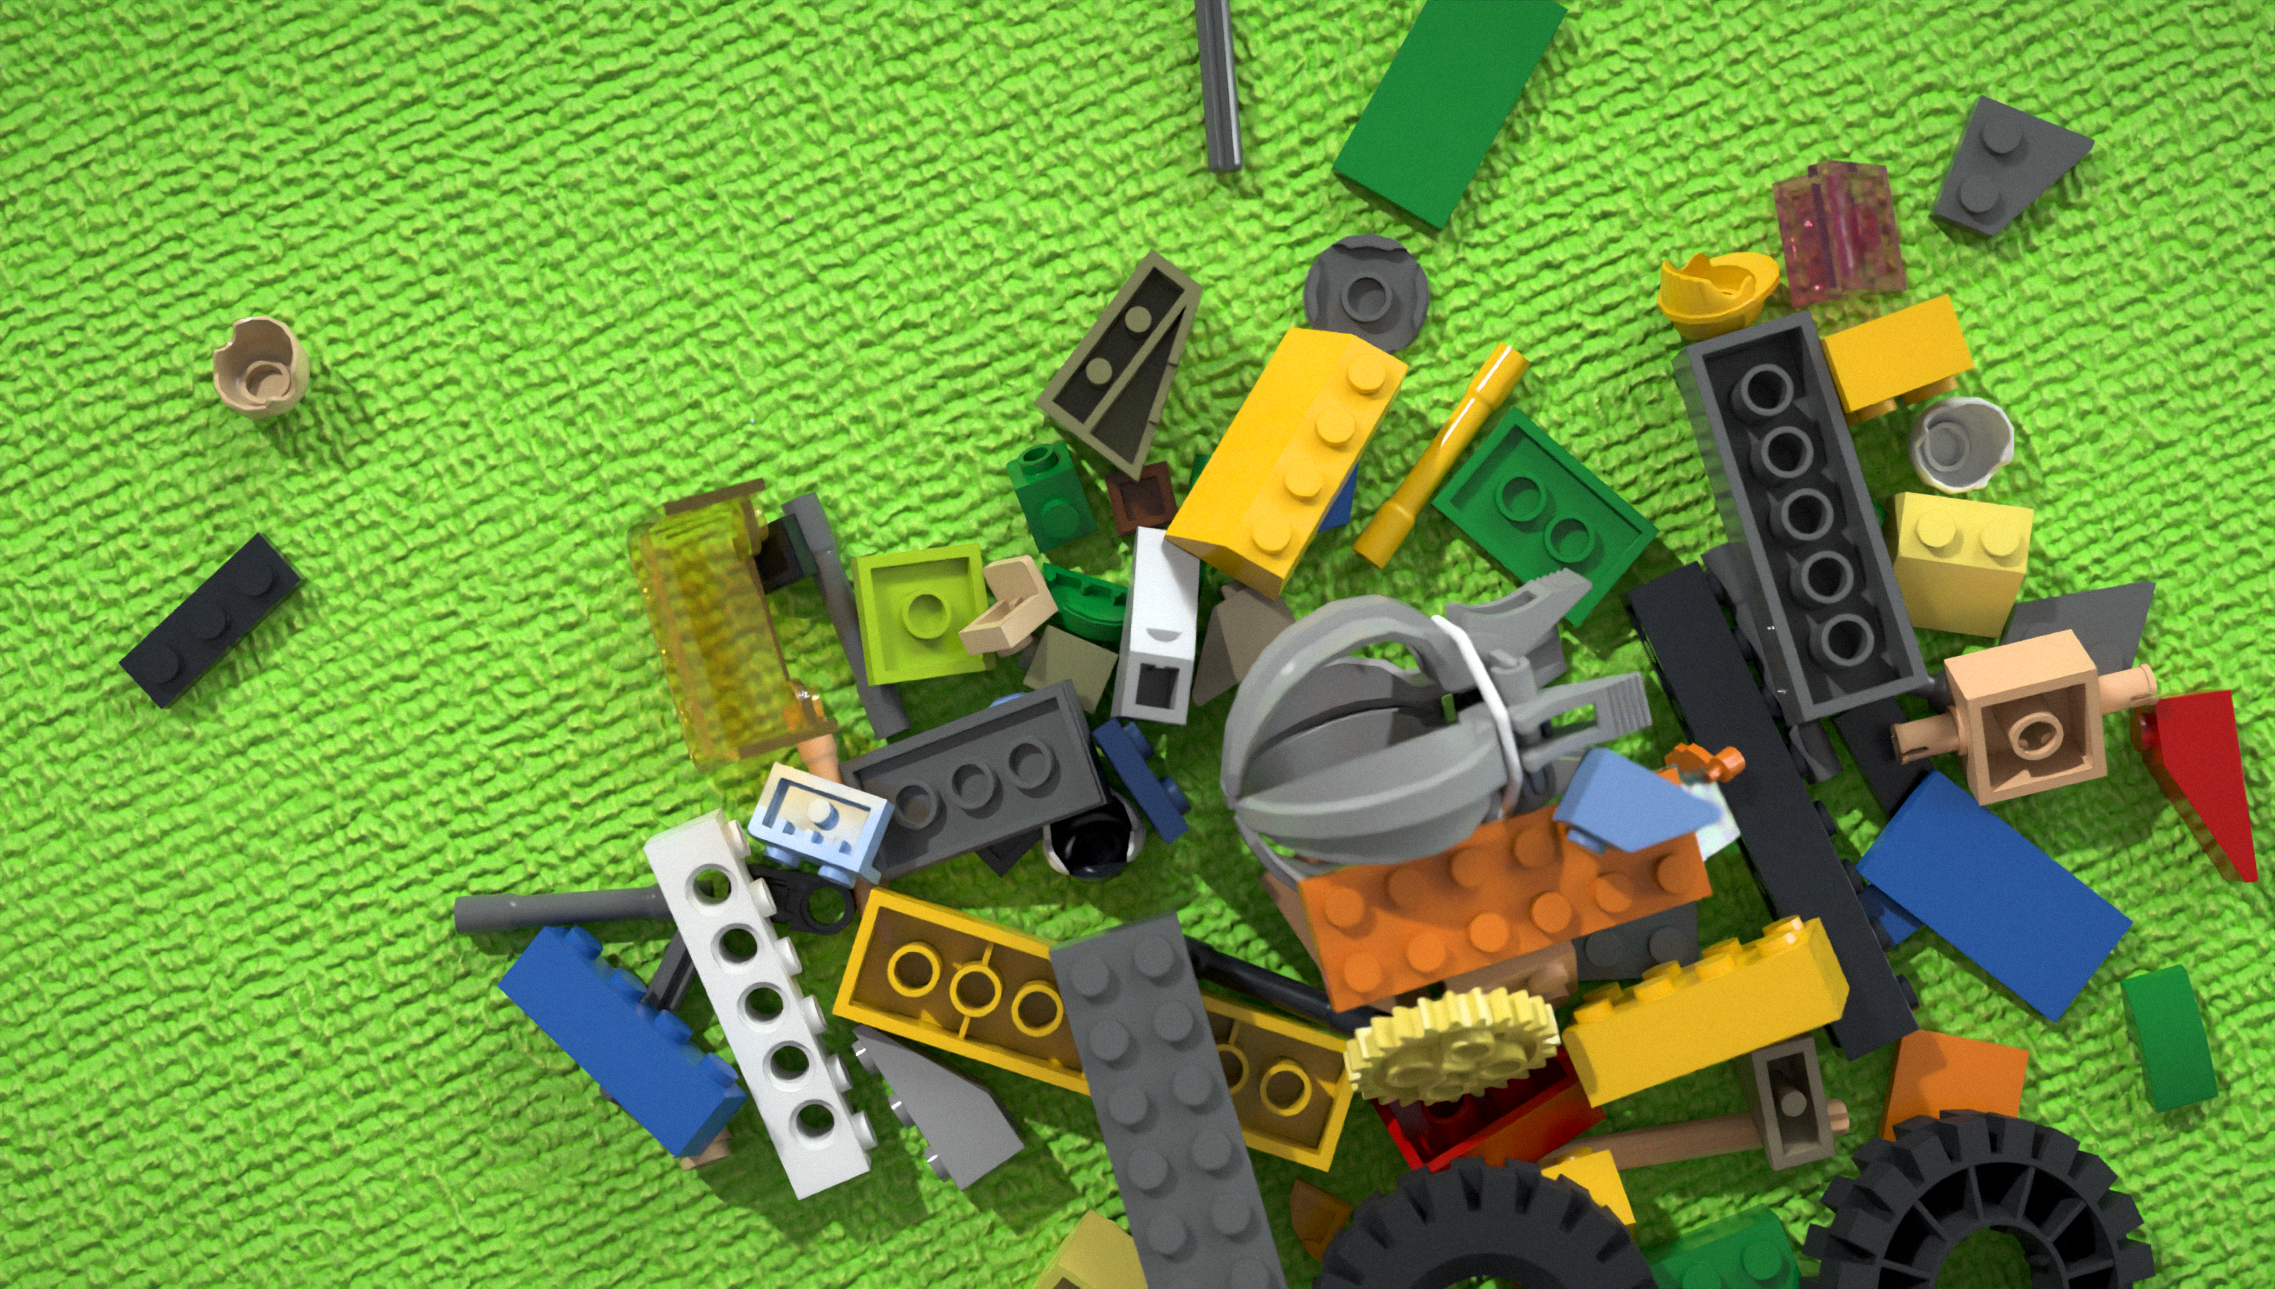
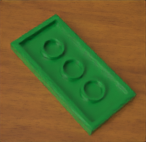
(1445, 102)

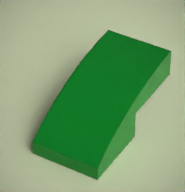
(2170, 1038)

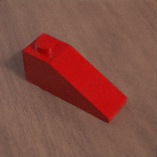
(2196, 761)

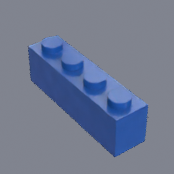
(624, 1040)

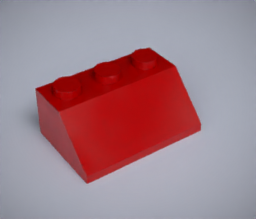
(1511, 1122)

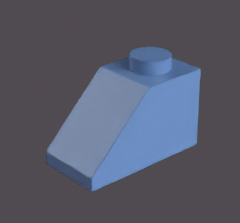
(1627, 806)

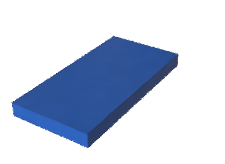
(1993, 895)

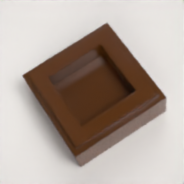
(1145, 505)

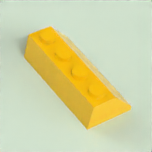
(1287, 456)

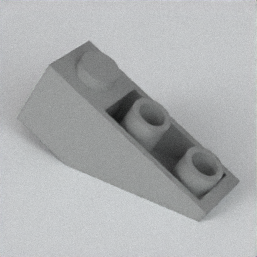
(1157, 633)
(953, 1109)

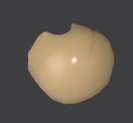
(261, 368)

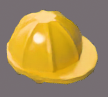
(1716, 293)

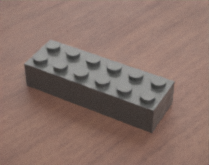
(1799, 518)
(1166, 1108)

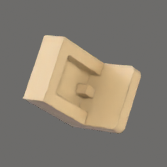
(1020, 608)

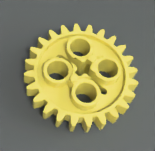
(1451, 1047)

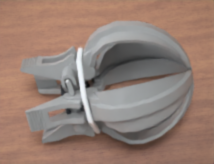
(1366, 758)

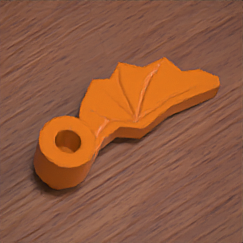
(1720, 767)

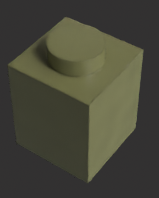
(1063, 657)

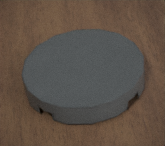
(1367, 290)

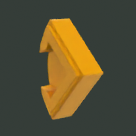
(1316, 1215)

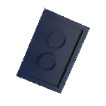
(1157, 799)

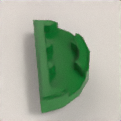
(1086, 603)

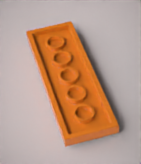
(1484, 902)

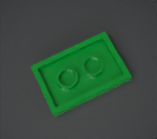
(1543, 512)

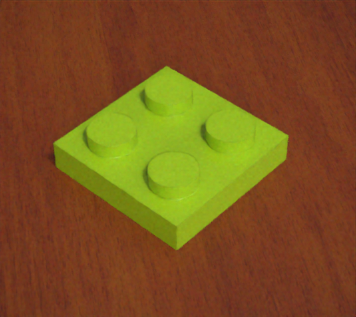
(914, 610)

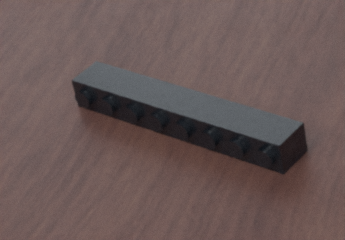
(1780, 827)

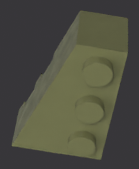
(1125, 366)

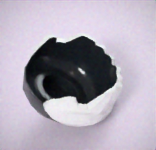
(1096, 842)

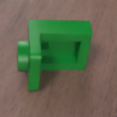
(1051, 495)

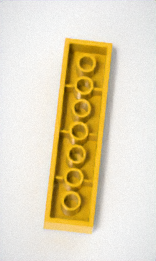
(998, 1001)

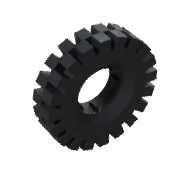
(1969, 1175)
(1480, 1225)

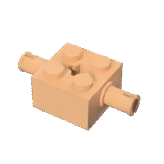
(2025, 716)

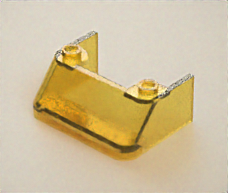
(717, 629)

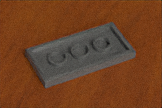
(982, 779)

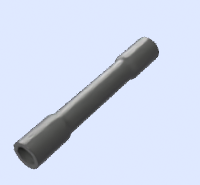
(880, 702)
(1807, 736)
(513, 911)

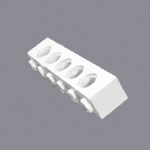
(809, 1155)

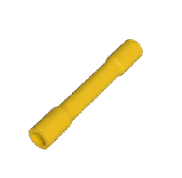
(1482, 397)

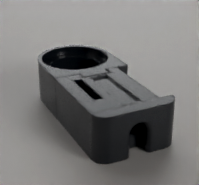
(792, 893)

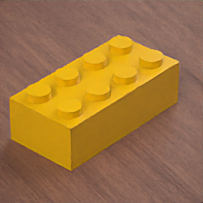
(1705, 1010)

